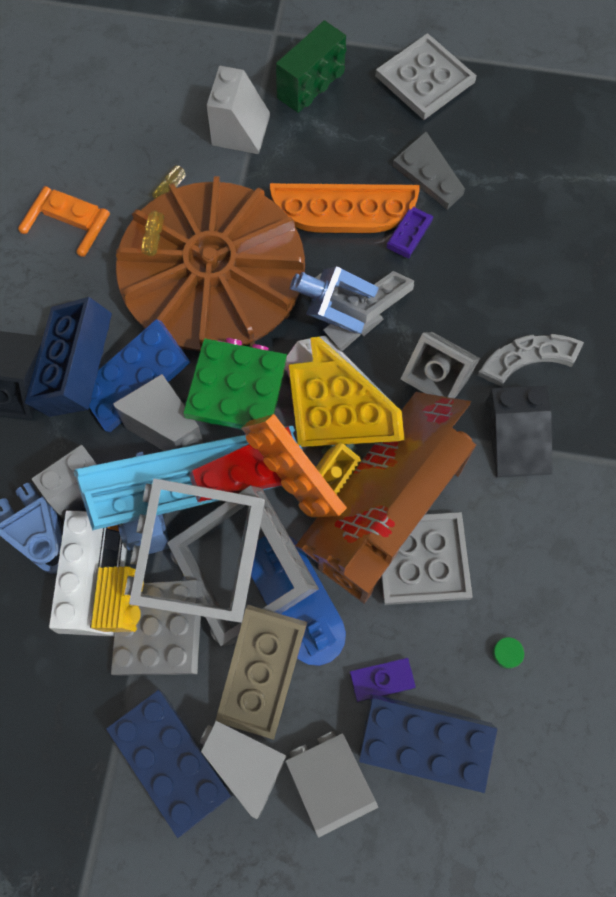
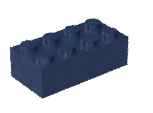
(69, 357)
(428, 743)
(169, 763)

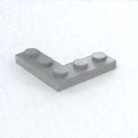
(365, 309)

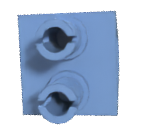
(321, 291)
(34, 529)

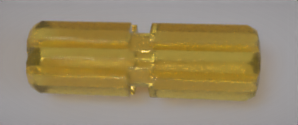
(175, 176)
(153, 228)

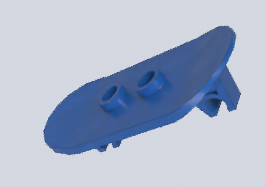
(324, 628)

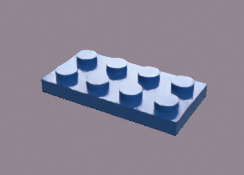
(138, 363)

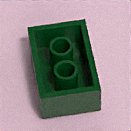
(311, 66)

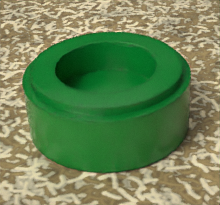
(508, 653)

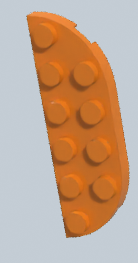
(345, 206)

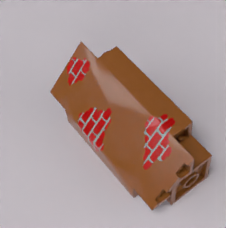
(390, 495)

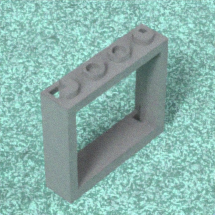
(281, 544)
(244, 564)

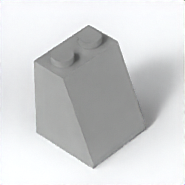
(236, 112)
(439, 366)
(158, 416)
(59, 483)
(243, 765)
(330, 783)

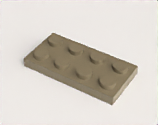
(260, 671)

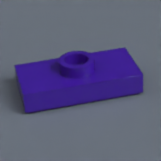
(409, 232)
(382, 679)

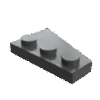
(429, 169)

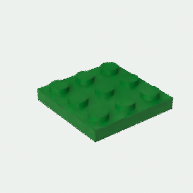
(234, 384)

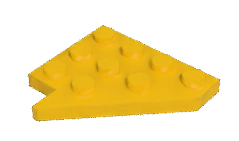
(338, 403)

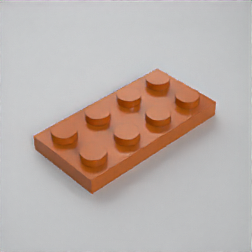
(293, 467)

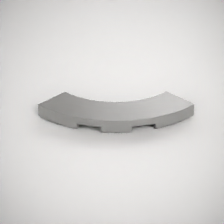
(527, 351)

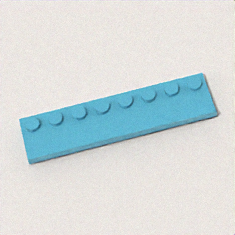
(116, 488)

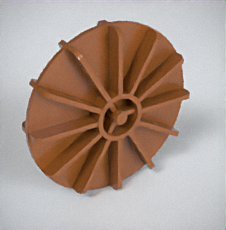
(217, 265)

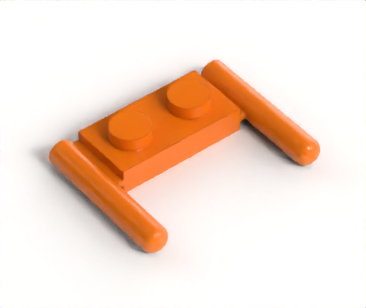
(68, 210)

